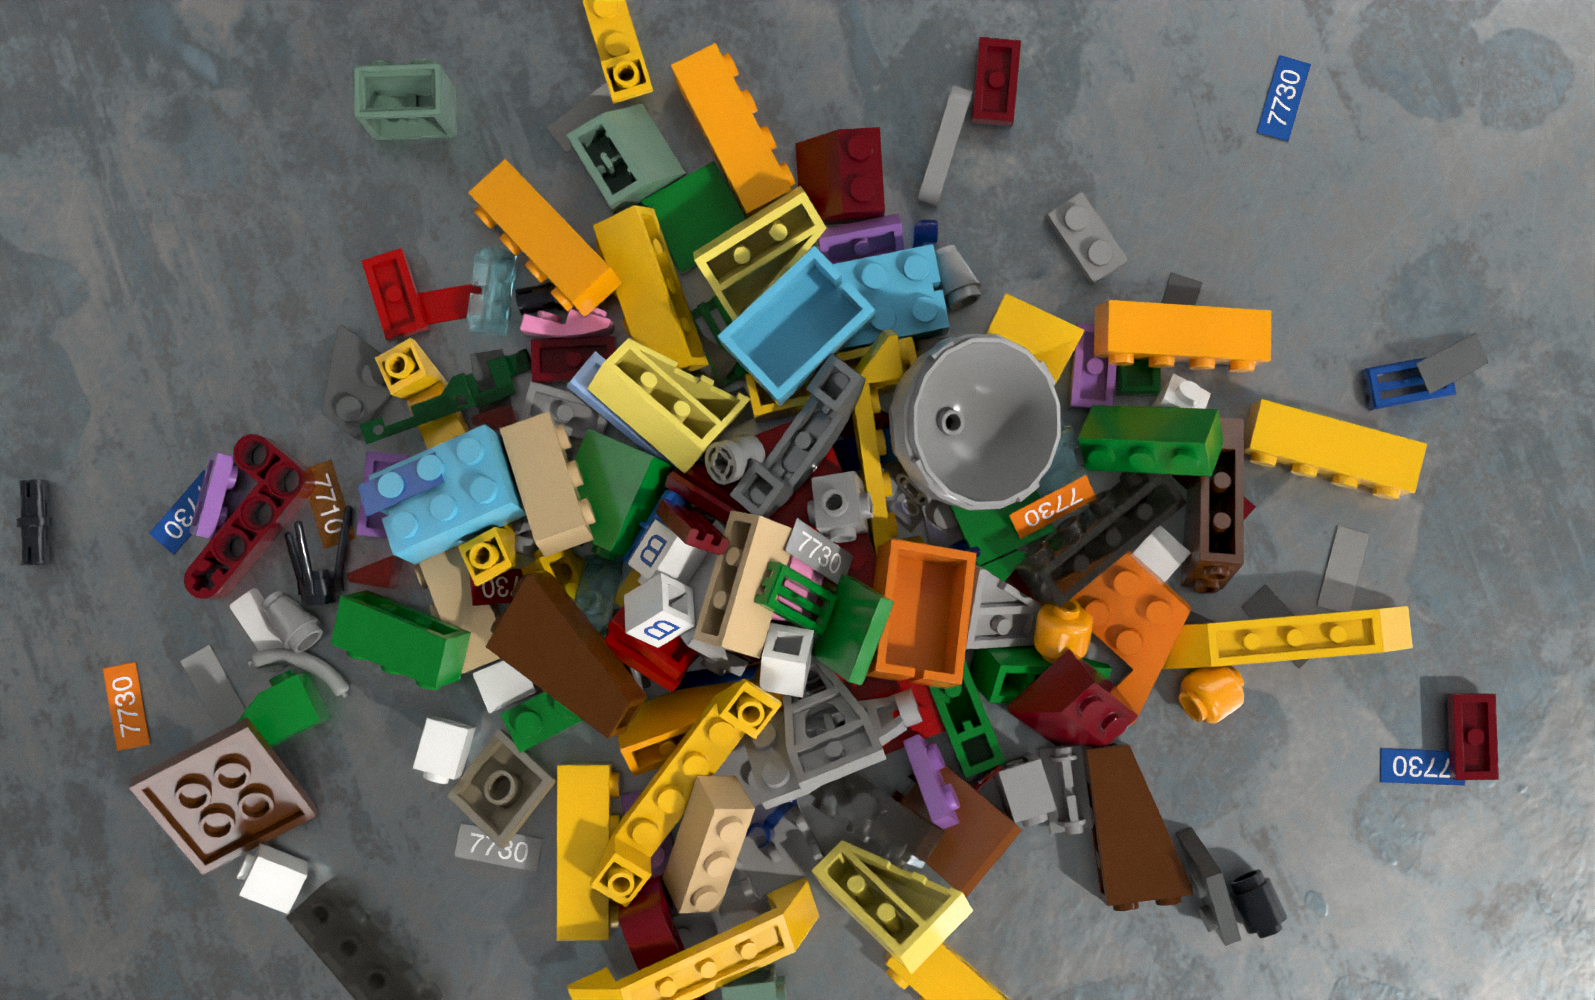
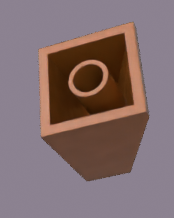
(971, 845)

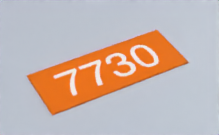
(1053, 506)
(126, 706)

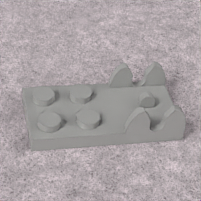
(791, 851)

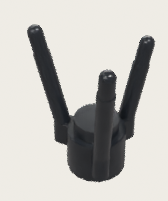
(316, 585)

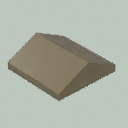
(501, 788)

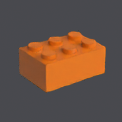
(929, 613)

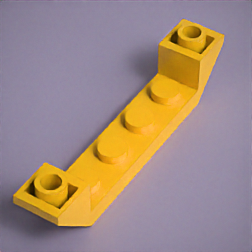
(618, 49)
(879, 364)
(416, 379)
(1291, 638)
(662, 803)
(717, 958)

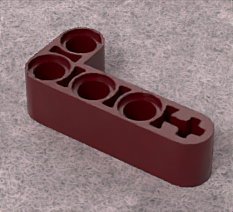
(244, 520)
(650, 925)

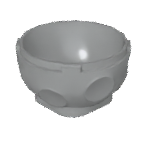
(1000, 418)

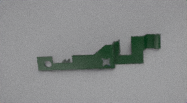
(445, 404)

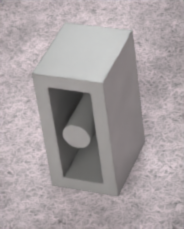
(1024, 790)

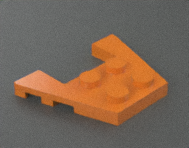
(1137, 620)

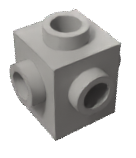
(840, 506)

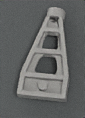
(576, 417)
(838, 750)
(771, 762)

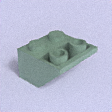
(625, 156)

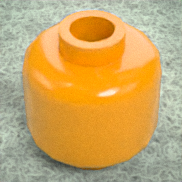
(1061, 630)
(1211, 693)

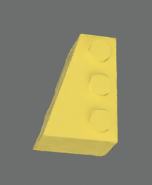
(759, 250)
(665, 403)
(894, 905)

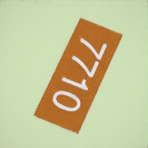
(328, 504)

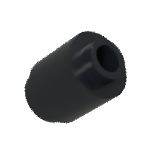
(1257, 904)

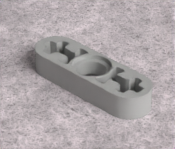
(945, 145)

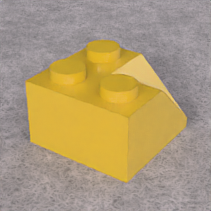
(1039, 332)

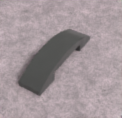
(805, 442)

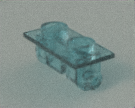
(496, 272)
(598, 590)

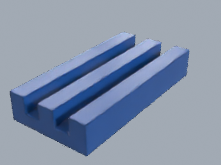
(1374, 388)

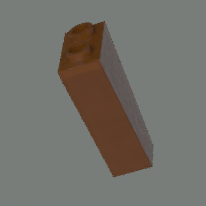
(1216, 517)
(565, 655)
(1128, 834)

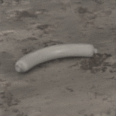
(305, 661)

